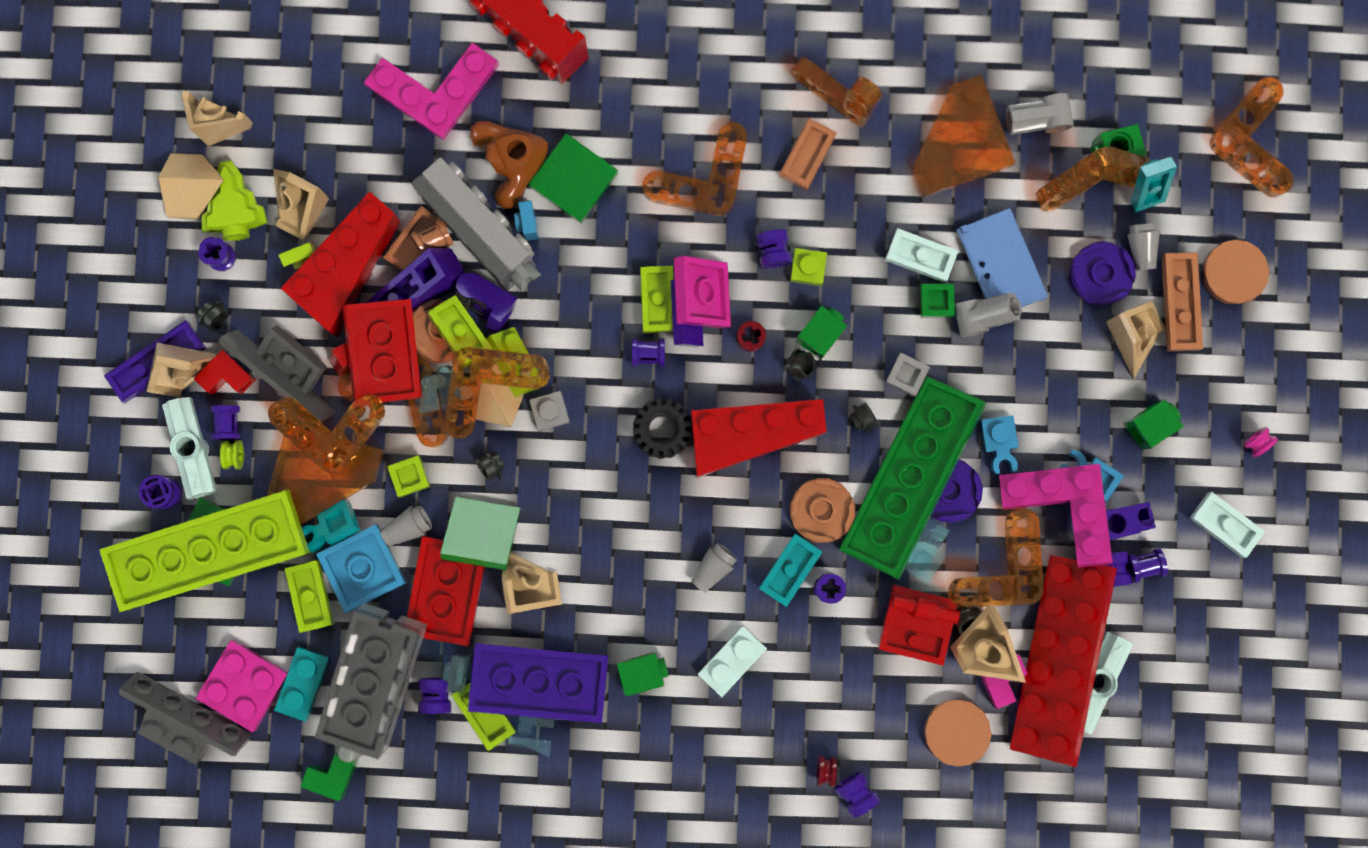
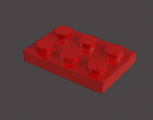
(382, 350)
(445, 595)

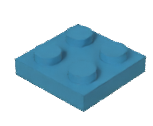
(361, 568)

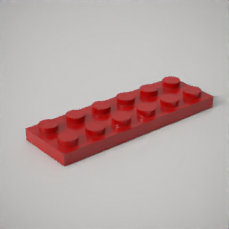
(1063, 660)

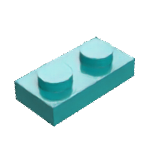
(1153, 183)
(790, 570)
(302, 684)

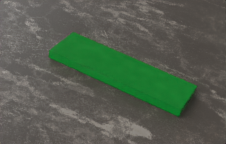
(912, 477)

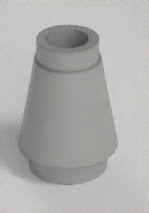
(1144, 245)
(407, 526)
(714, 566)

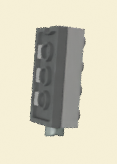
(475, 226)
(370, 683)

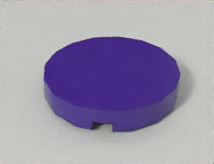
(1102, 273)
(960, 495)

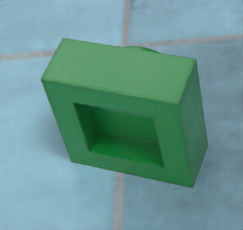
(937, 301)

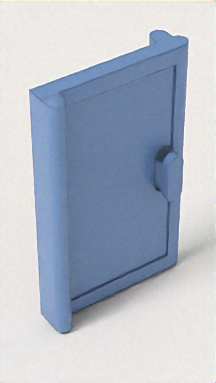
(1005, 258)

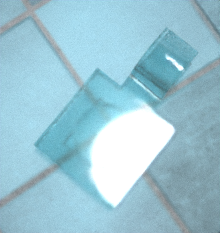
(925, 557)
(457, 672)

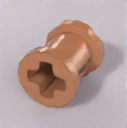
(432, 237)

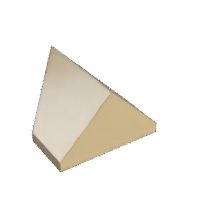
(212, 121)
(187, 185)
(297, 203)
(1136, 334)
(175, 369)
(495, 402)
(529, 586)
(988, 648)

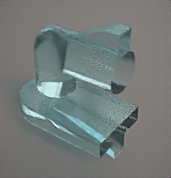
(429, 385)
(525, 728)

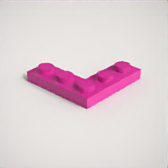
(437, 110)
(1073, 485)

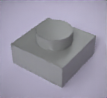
(907, 374)
(549, 411)

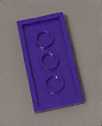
(538, 683)

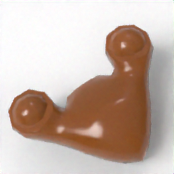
(511, 154)

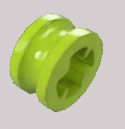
(232, 454)

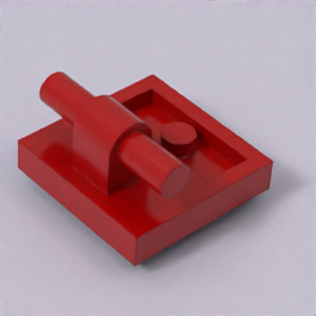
(918, 625)

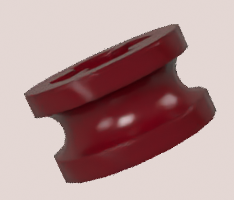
(754, 326)
(826, 771)

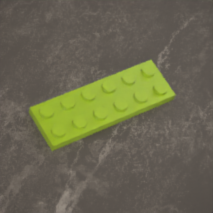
(204, 551)

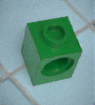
(1127, 138)
(821, 332)
(1154, 424)
(642, 673)

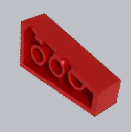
(537, 34)
(343, 263)
(747, 432)

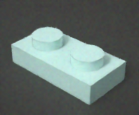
(921, 255)
(1227, 525)
(732, 661)

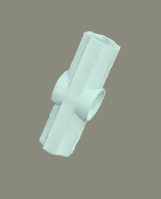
(185, 427)
(1111, 661)

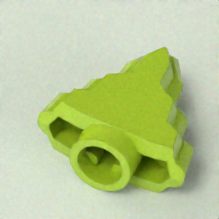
(232, 207)

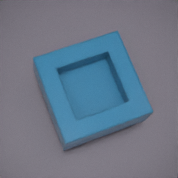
(526, 221)

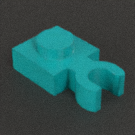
(333, 527)

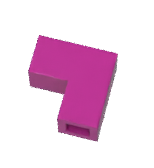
(1000, 690)

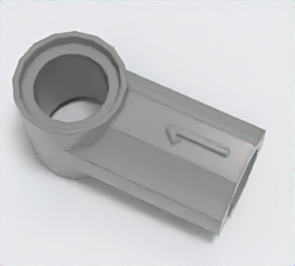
(1048, 114)
(979, 315)

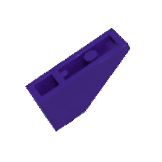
(424, 279)

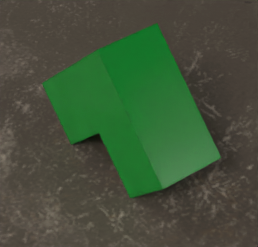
(331, 782)

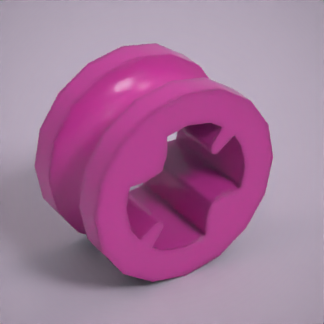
(1260, 442)

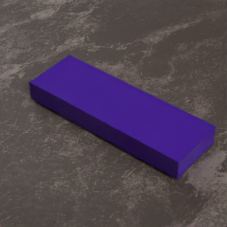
(133, 374)

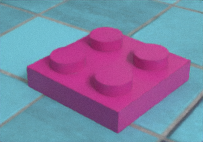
(702, 292)
(242, 685)

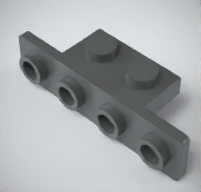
(283, 366)
(181, 723)

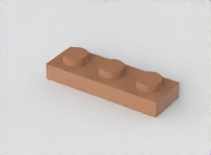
(1182, 302)

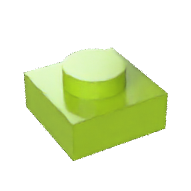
(297, 255)
(808, 267)
(409, 476)

